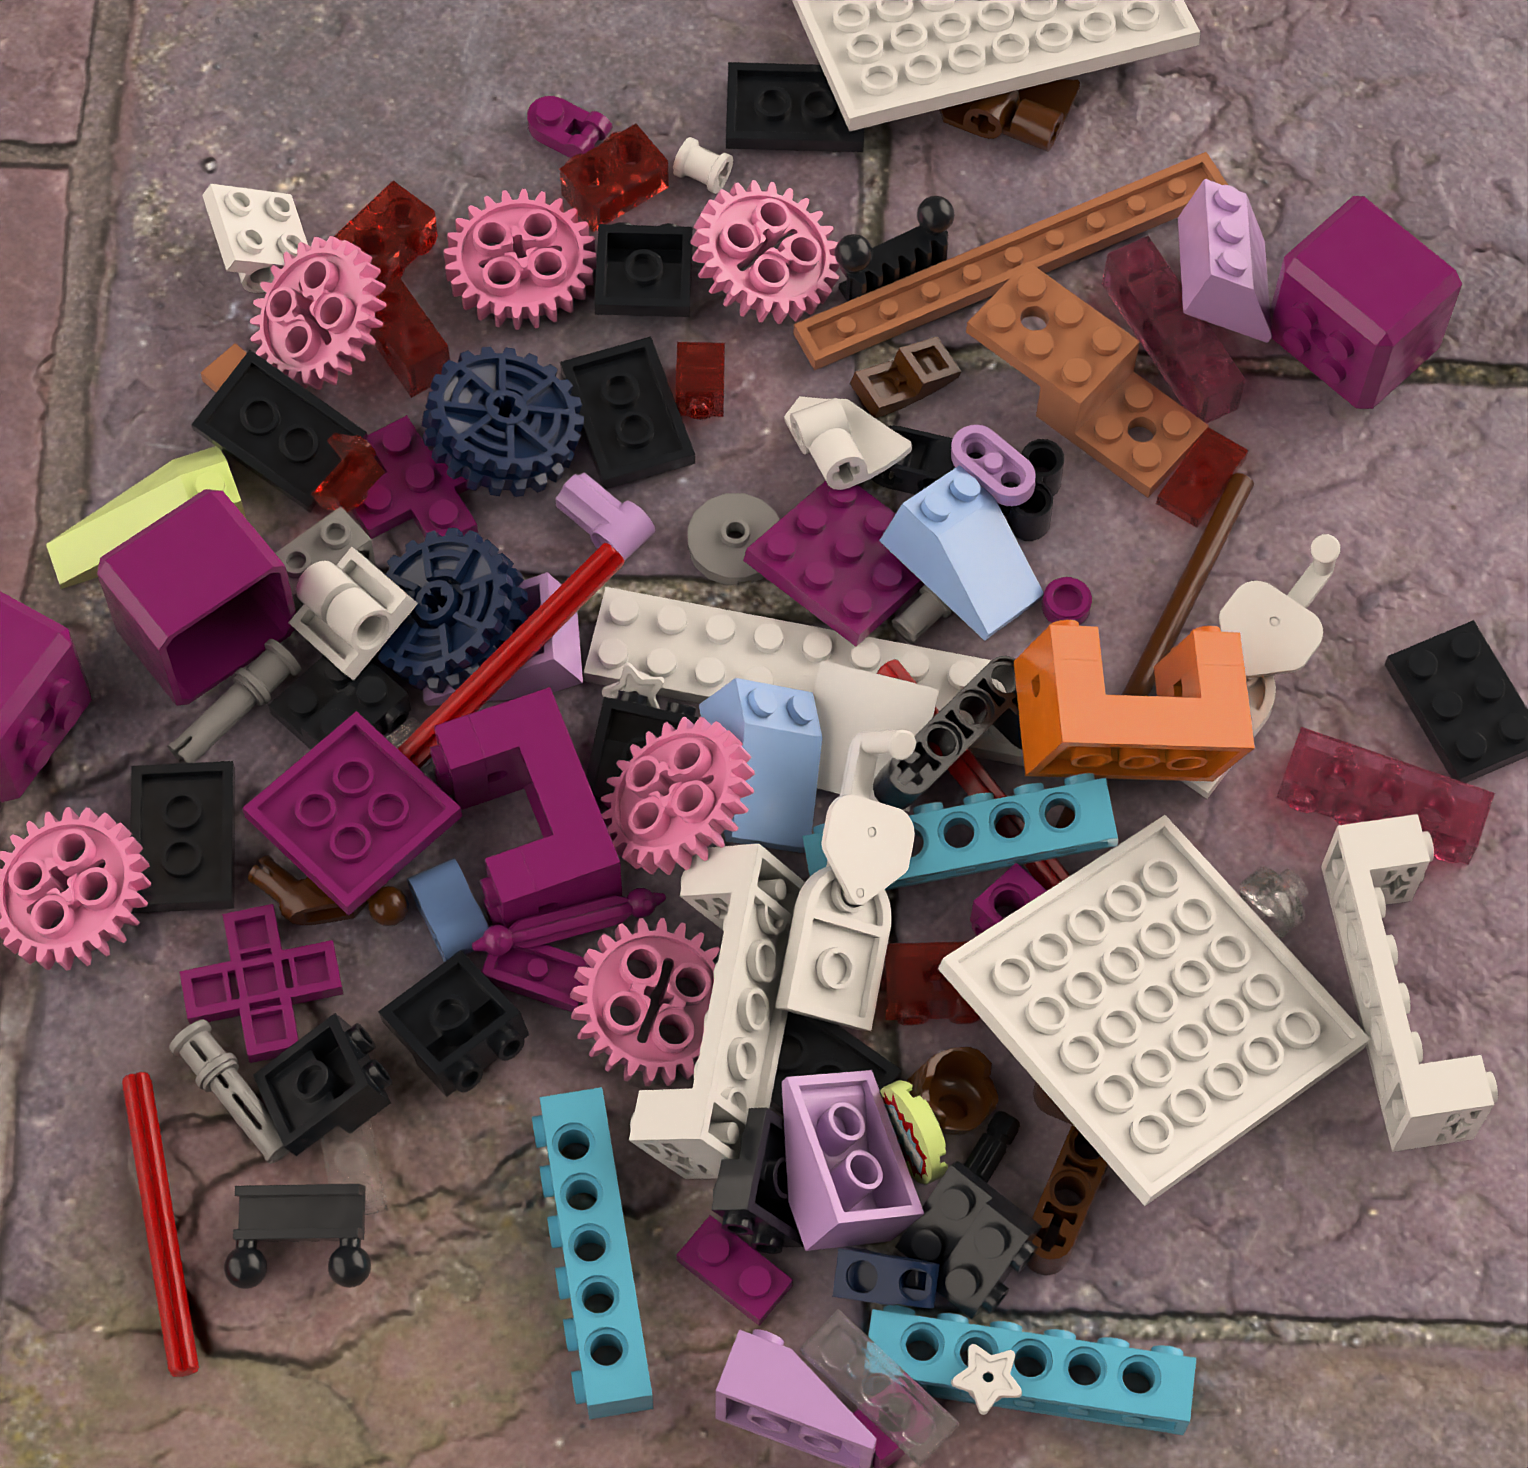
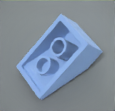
(964, 552)
(784, 744)

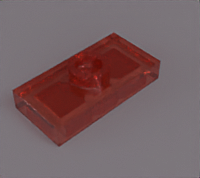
(1202, 477)

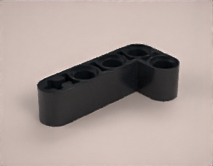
(954, 734)

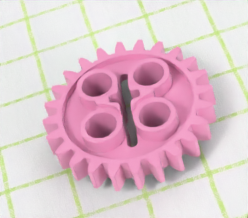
(520, 259)
(796, 273)
(318, 311)
(677, 795)
(86, 921)
(612, 985)

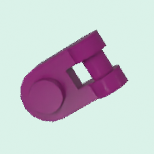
(554, 119)

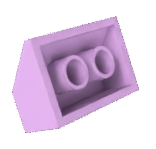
(1224, 261)

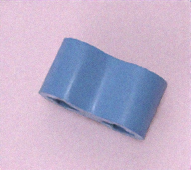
(448, 908)

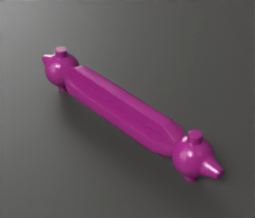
(568, 921)

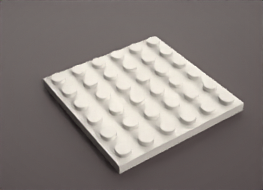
(1154, 1007)

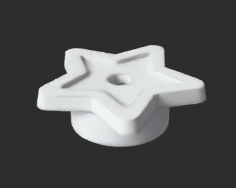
(637, 681)
(985, 1392)

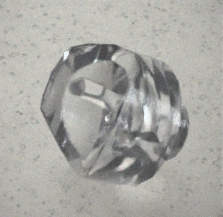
(1277, 897)

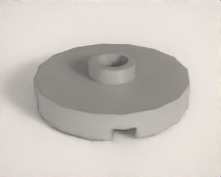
(708, 539)

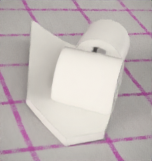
(844, 440)

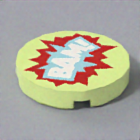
(916, 1132)

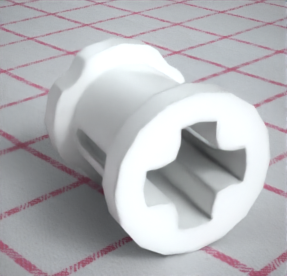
(702, 165)

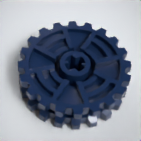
(502, 421)
(463, 608)

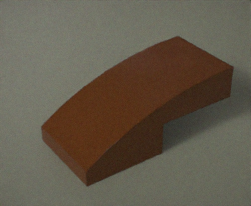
(911, 376)

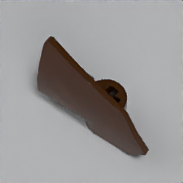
(1026, 114)

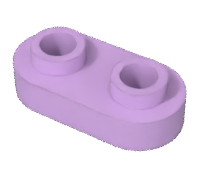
(997, 466)

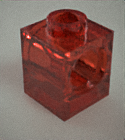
(700, 379)

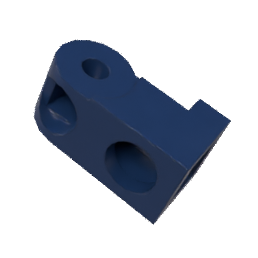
(884, 1278)

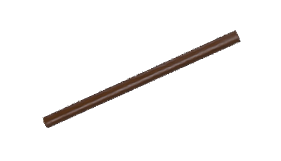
(1184, 595)

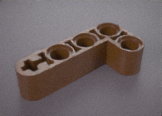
(1069, 1173)

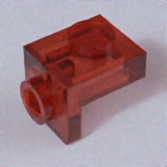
(352, 476)

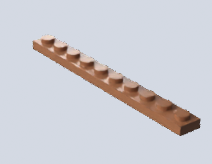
(988, 267)

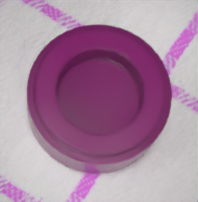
(1066, 600)

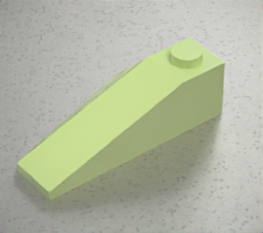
(79, 548)

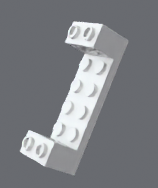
(737, 1064)
(1424, 1102)

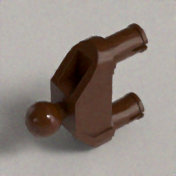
(307, 904)

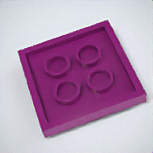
(833, 561)
(352, 812)

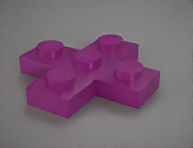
(411, 486)
(261, 982)

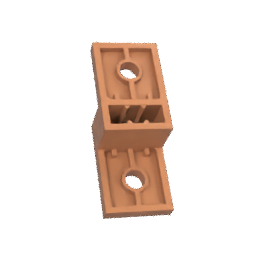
(1086, 378)

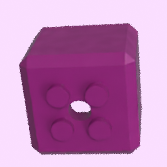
(1362, 302)
(197, 595)
(39, 693)

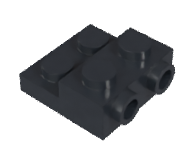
(643, 270)
(328, 697)
(619, 726)
(456, 1024)
(323, 1084)
(754, 1188)
(973, 1238)

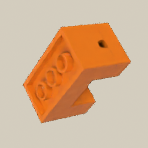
(1183, 734)

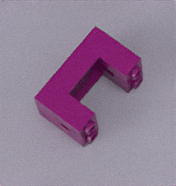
(530, 749)

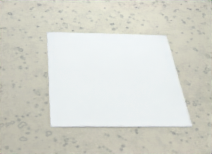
(859, 702)

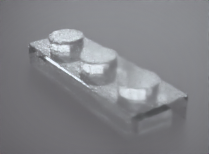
(879, 1387)

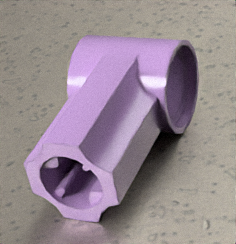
(603, 516)

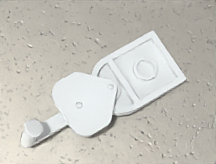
(1275, 633)
(843, 909)

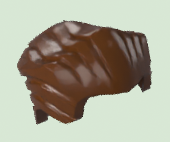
(956, 1088)

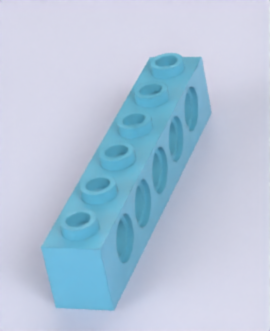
(1090, 831)
(625, 1384)
(1052, 1392)

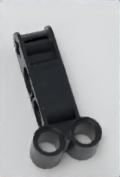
(932, 460)

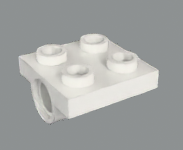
(253, 231)
(349, 610)

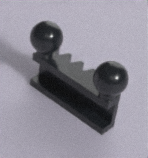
(899, 257)
(298, 1215)

